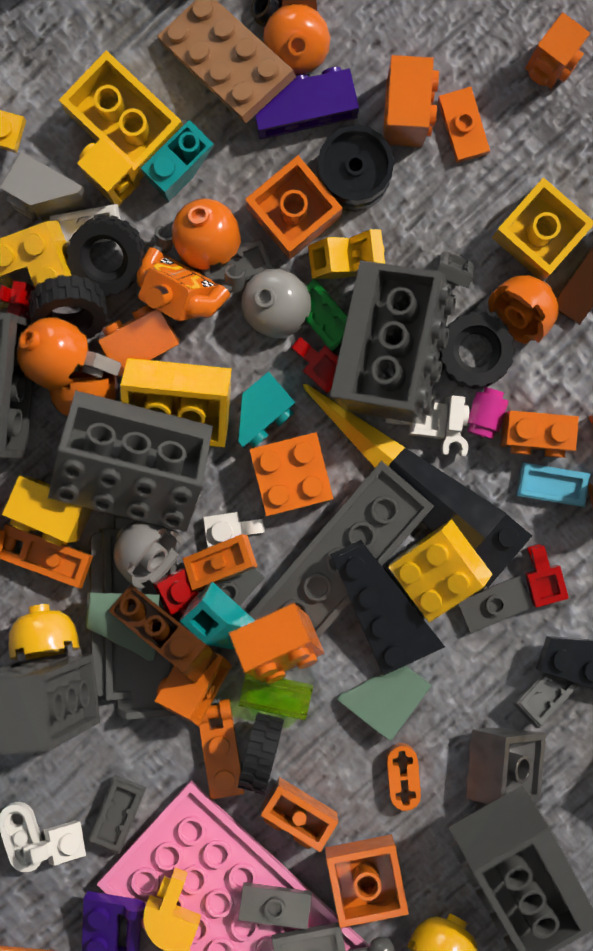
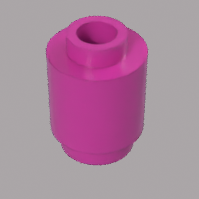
(487, 413)

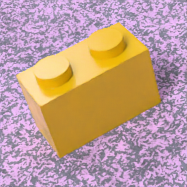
(108, 171)

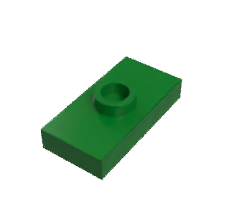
(326, 316)

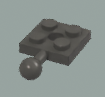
(323, 938)

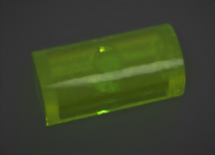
(282, 697)

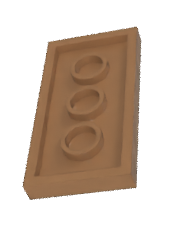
(226, 57)

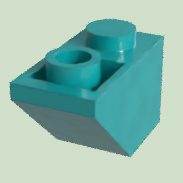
(177, 161)
(262, 407)
(214, 616)

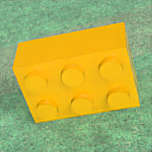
(120, 111)
(181, 391)

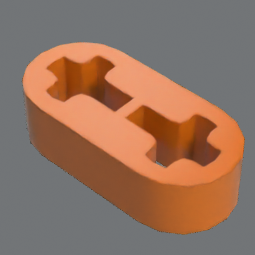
(411, 776)

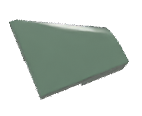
(105, 624)
(387, 699)

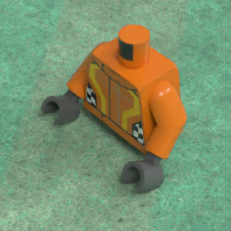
(179, 289)

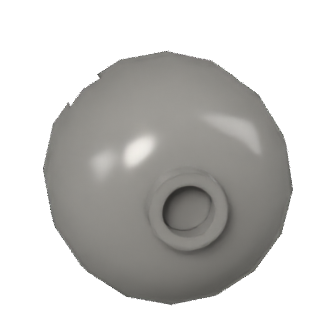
(275, 303)
(145, 551)

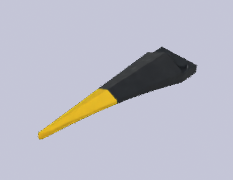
(484, 525)

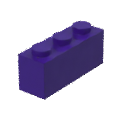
(309, 104)

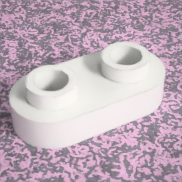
(19, 835)

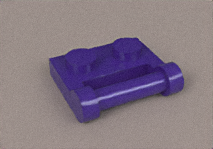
(102, 922)

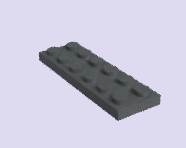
(379, 514)

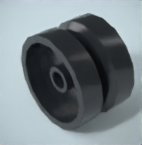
(359, 148)

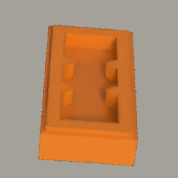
(463, 124)

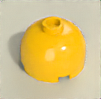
(42, 633)
(442, 935)

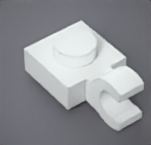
(456, 418)
(434, 424)
(226, 526)
(60, 845)

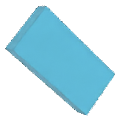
(553, 484)

